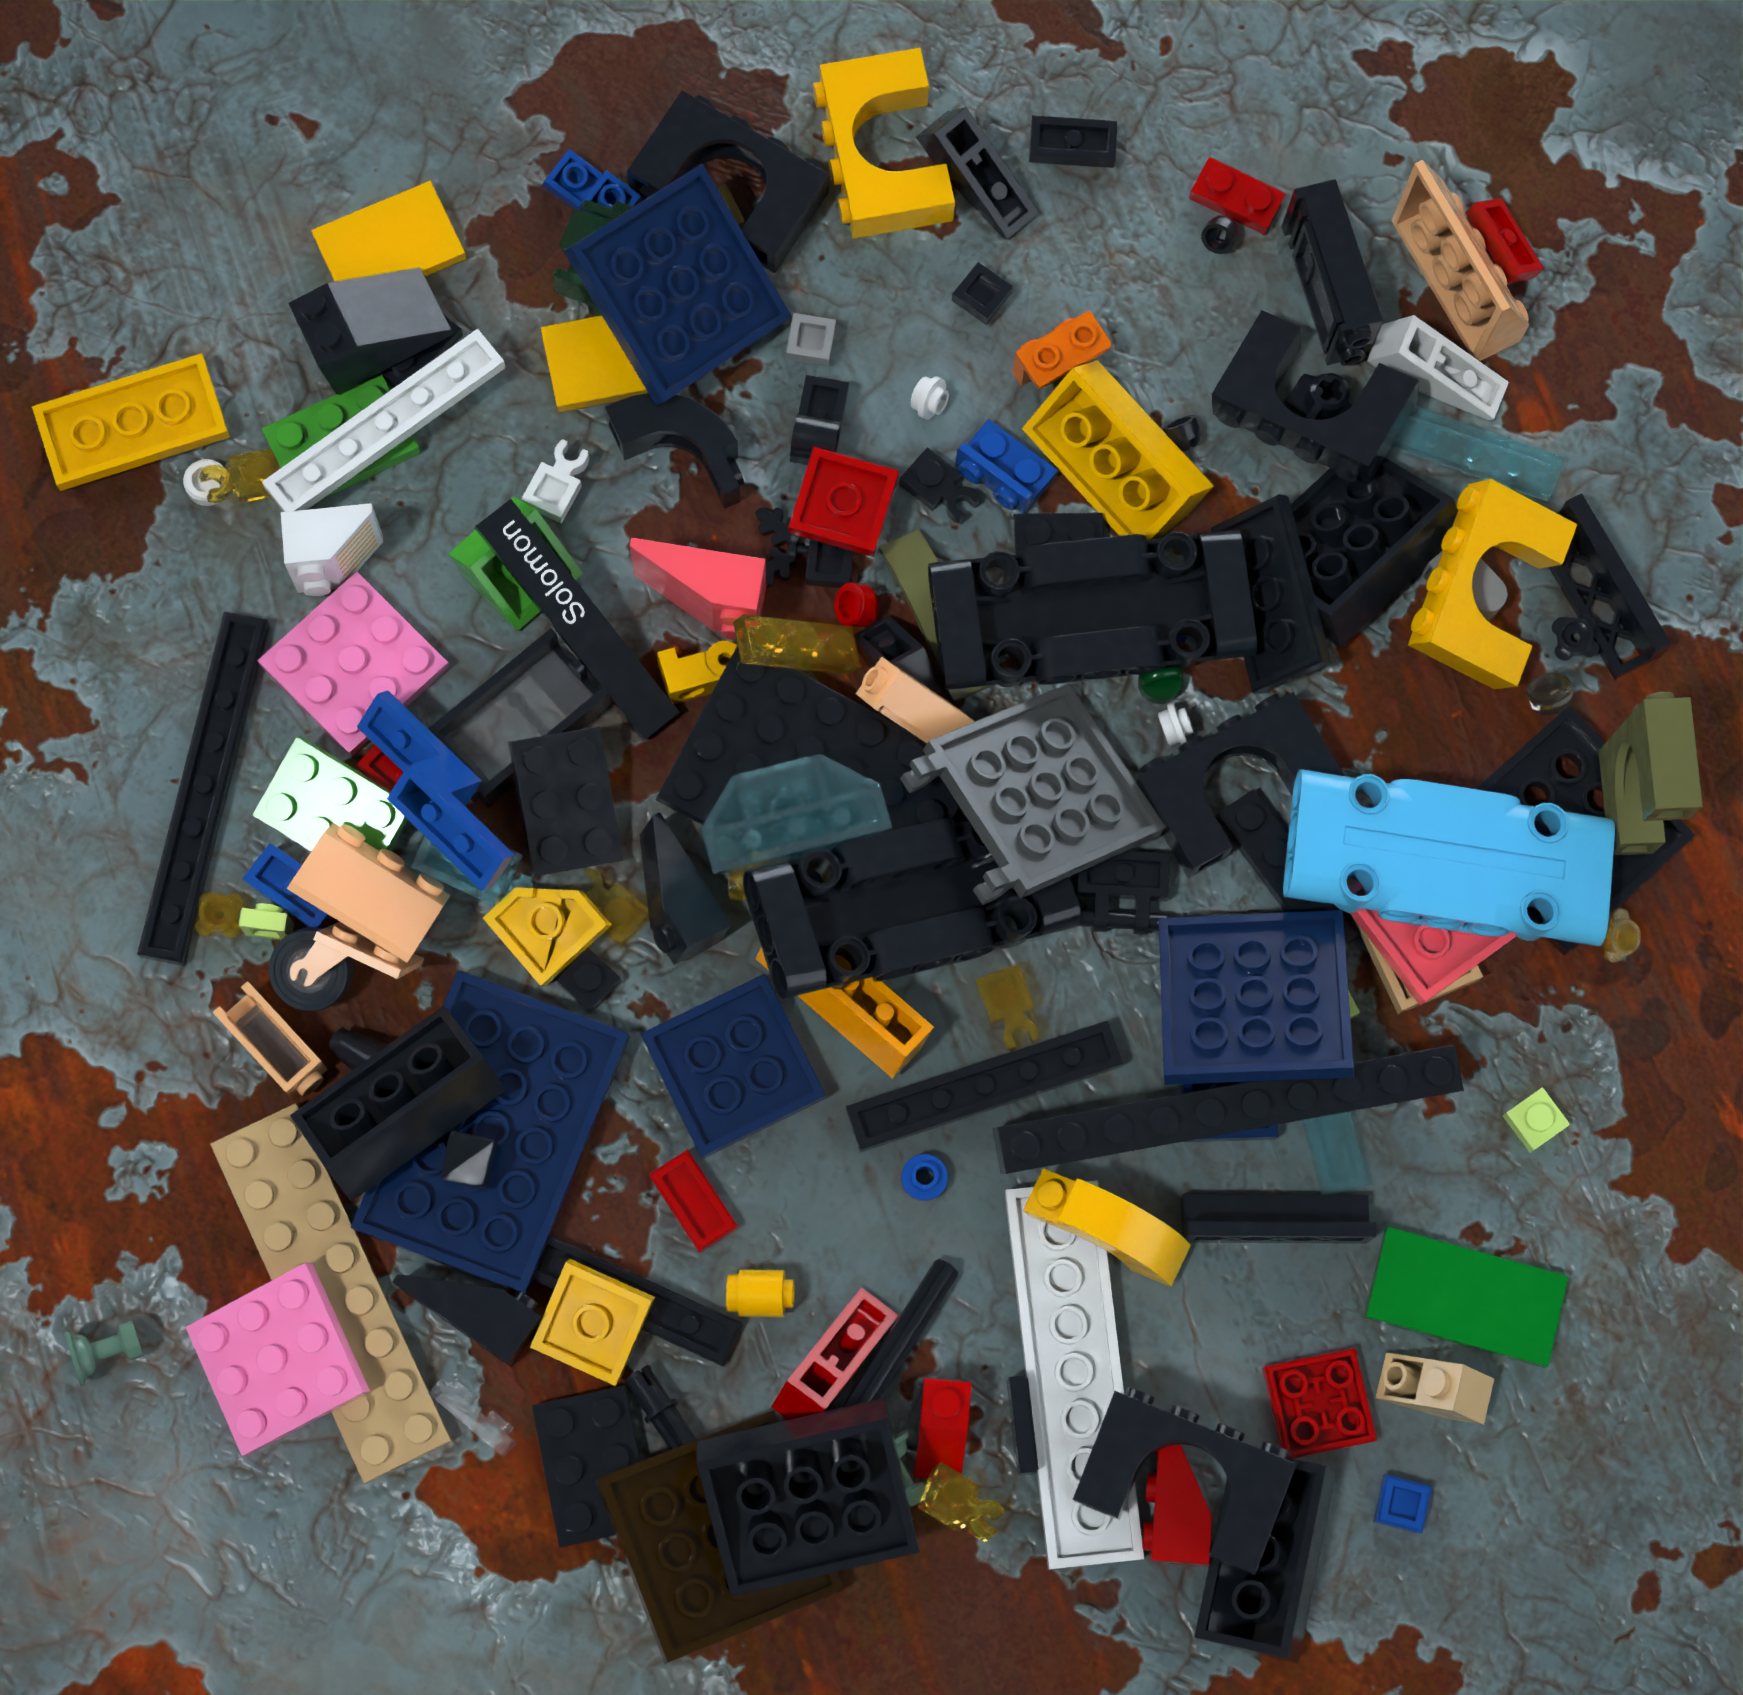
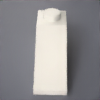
(1439, 365)

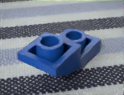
(577, 181)

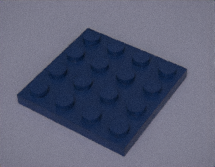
(678, 284)
(1255, 998)

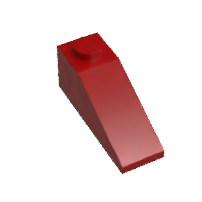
(835, 1357)

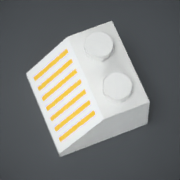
(328, 545)

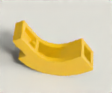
(1111, 1223)

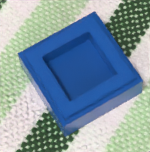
(1402, 1504)

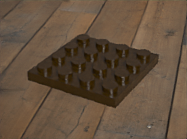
(675, 1556)

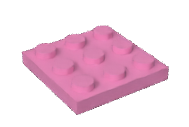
(347, 656)
(277, 1359)

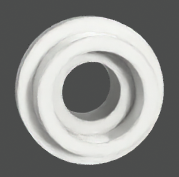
(929, 397)
(1175, 724)

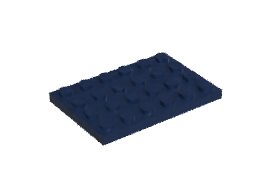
(555, 1086)

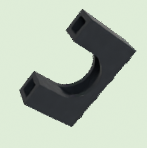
(699, 133)
(1347, 443)
(1275, 734)
(1138, 1430)

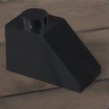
(897, 646)

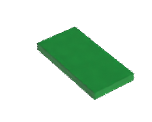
(1466, 1297)

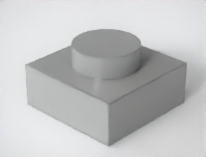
(811, 339)

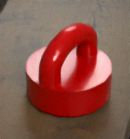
(856, 605)

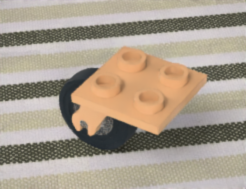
(316, 965)

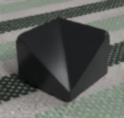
(469, 1160)

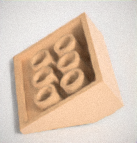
(1457, 265)

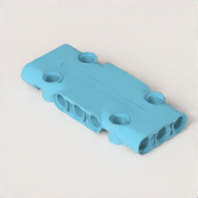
(1449, 857)

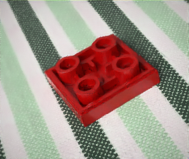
(1319, 1403)

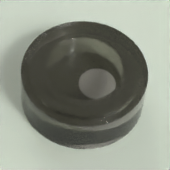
(1550, 694)

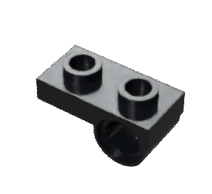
(818, 417)

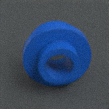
(917, 1190)

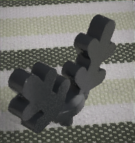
(779, 562)

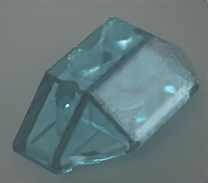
(789, 812)

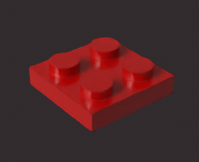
(843, 501)

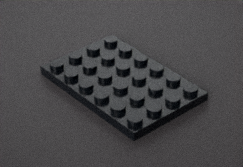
(780, 716)

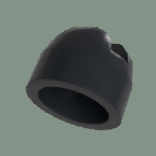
(1212, 230)
(1184, 432)

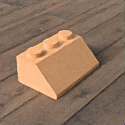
(369, 890)

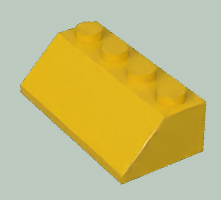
(1116, 454)

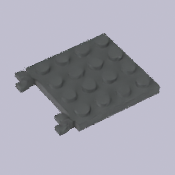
(1039, 792)

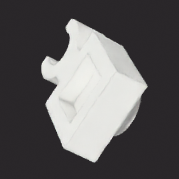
(554, 487)

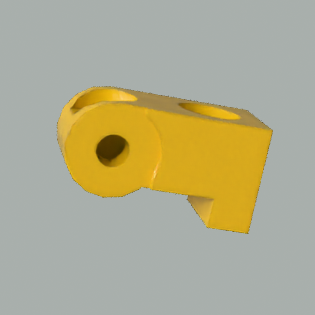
(693, 674)

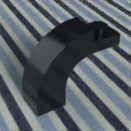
(680, 424)

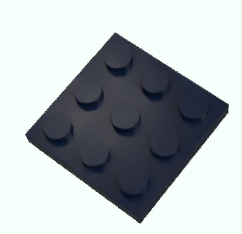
(733, 1066)

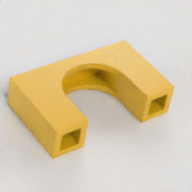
(872, 197)
(1449, 620)

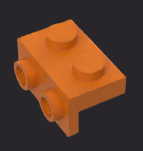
(1056, 353)

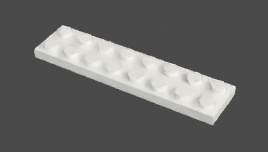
(1071, 1379)

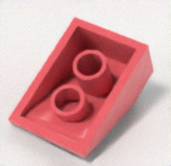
(702, 581)

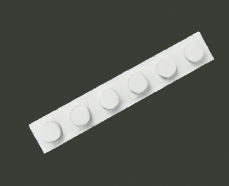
(384, 424)

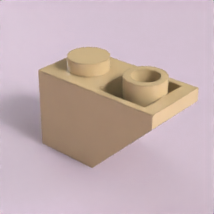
(1435, 1387)

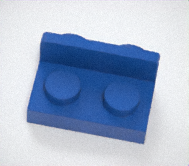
(1004, 467)

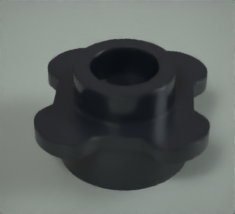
(1566, 628)

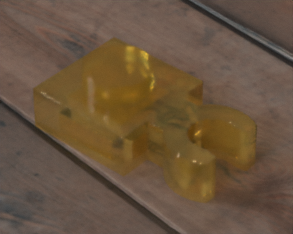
(242, 476)
(618, 907)
(1005, 1000)
(954, 1503)

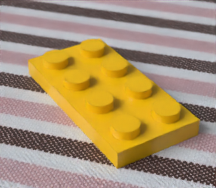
(130, 422)

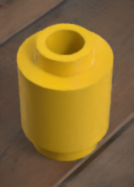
(759, 1293)

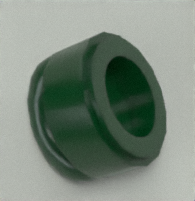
(1161, 684)

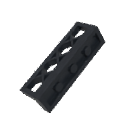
(1617, 590)
(1276, 1218)

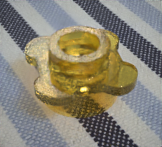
(210, 905)
(1627, 936)

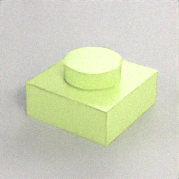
(265, 922)
(1536, 1120)

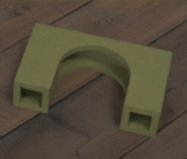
(1650, 773)

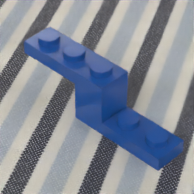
(435, 791)

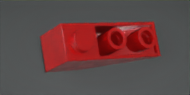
(1180, 1513)

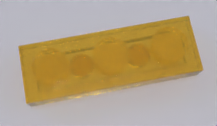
(796, 644)

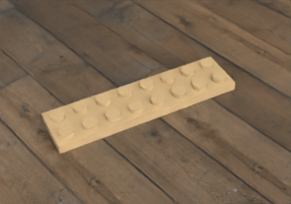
(300, 1221)

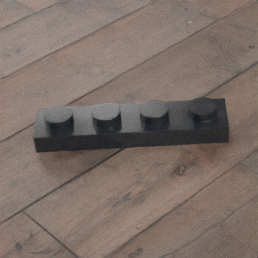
(1265, 848)

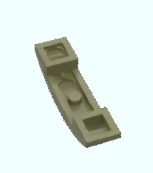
(908, 565)

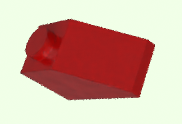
(942, 1425)

